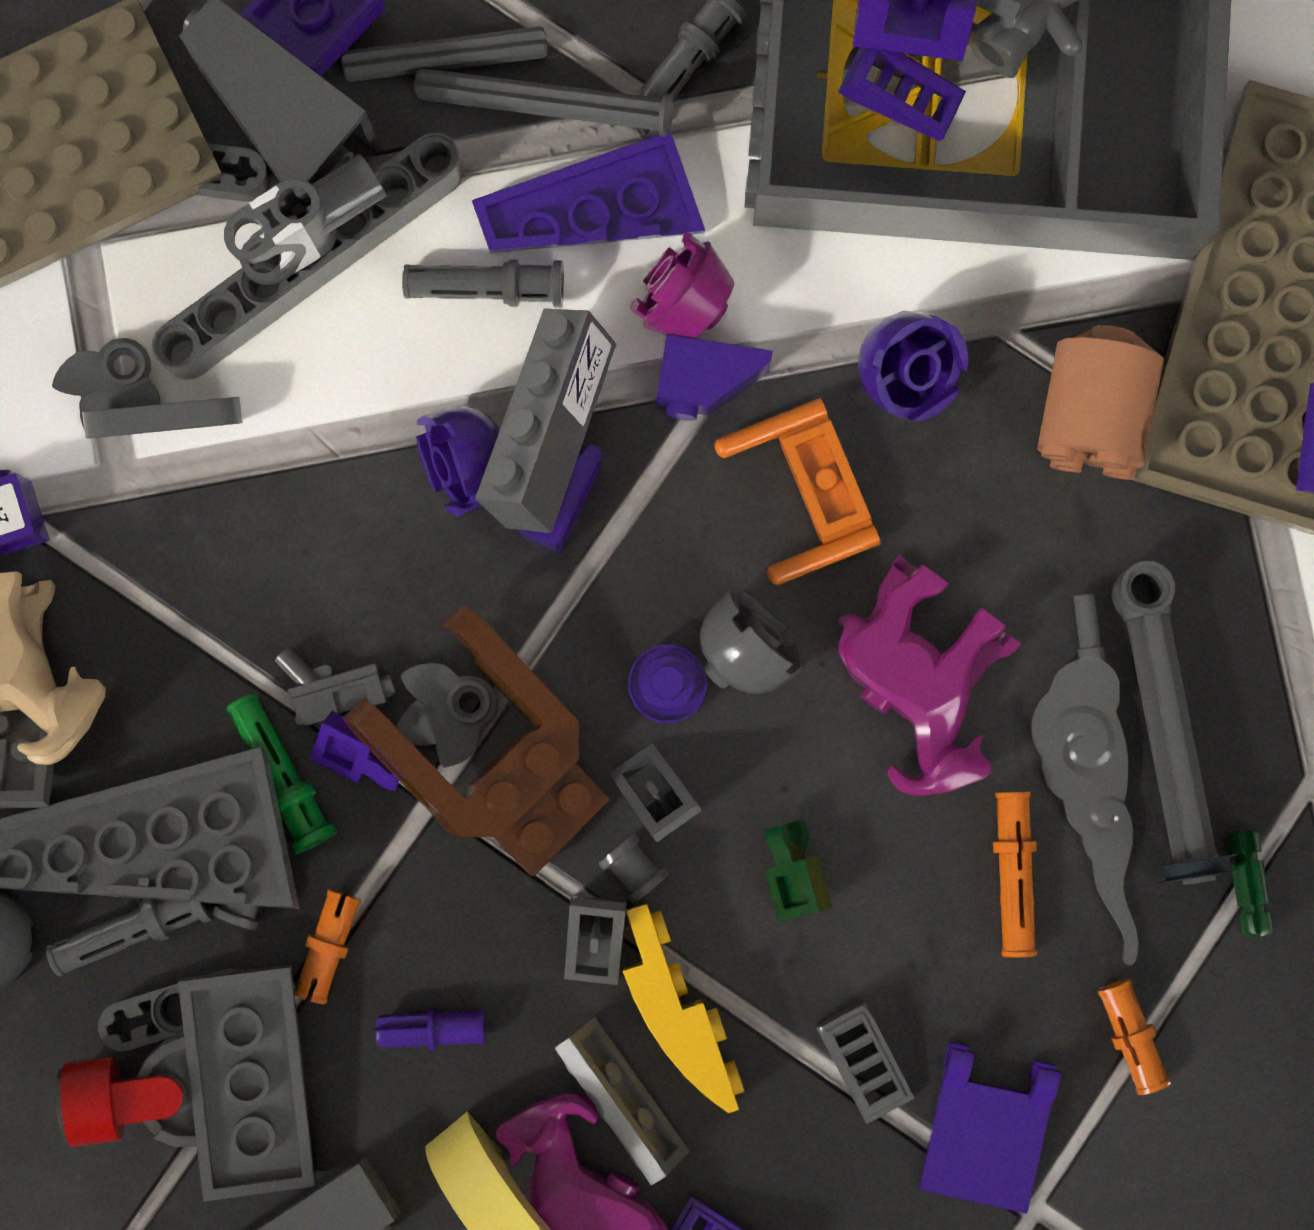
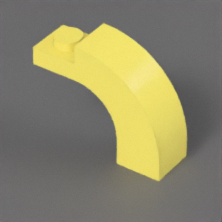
(477, 1180)

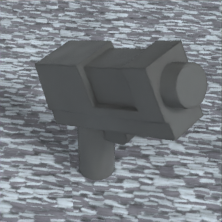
(321, 691)

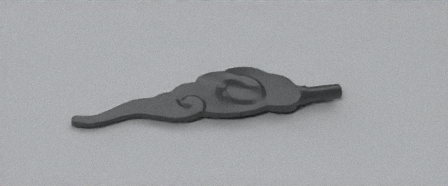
(1088, 763)

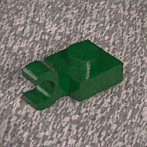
(795, 881)

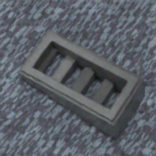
(841, 1023)

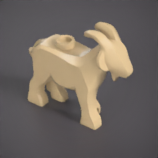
(28, 679)

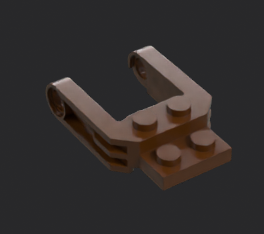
(531, 793)

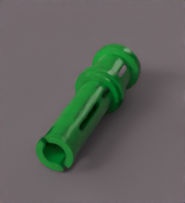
(294, 796)

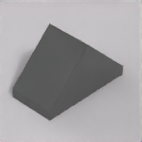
(655, 792)
(595, 939)

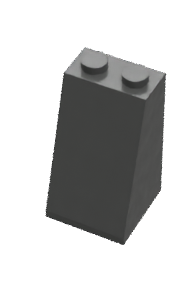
(281, 104)

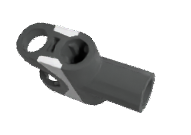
(301, 219)

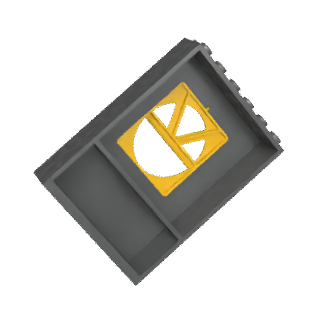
(1097, 159)

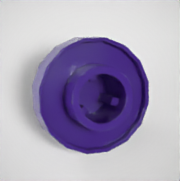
(667, 684)

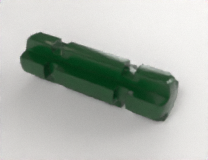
(1250, 883)

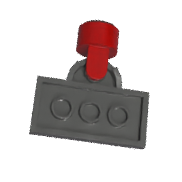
(219, 1087)

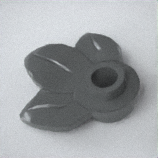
(100, 386)
(438, 713)

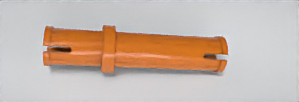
(1015, 871)

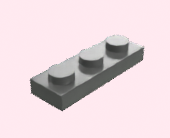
(622, 1100)

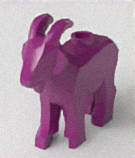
(920, 681)
(560, 1187)

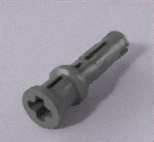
(696, 44)
(508, 282)
(150, 920)

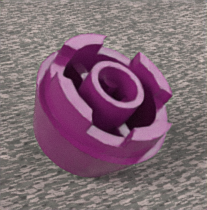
(685, 290)

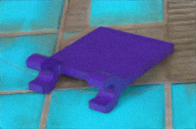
(987, 1135)

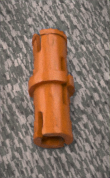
(326, 946)
(1134, 1037)

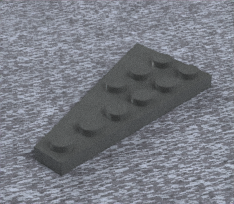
(172, 836)

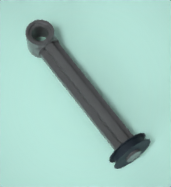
(1169, 726)

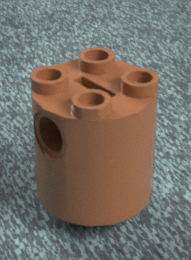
(1100, 402)

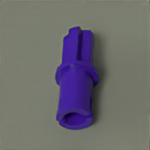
(430, 1028)

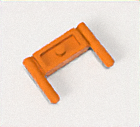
(822, 480)

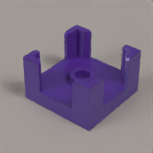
(915, 26)

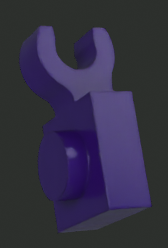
(347, 755)

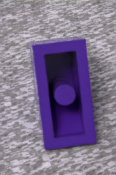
(705, 375)

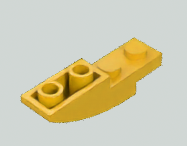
(683, 1031)

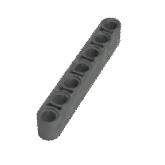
(257, 313)

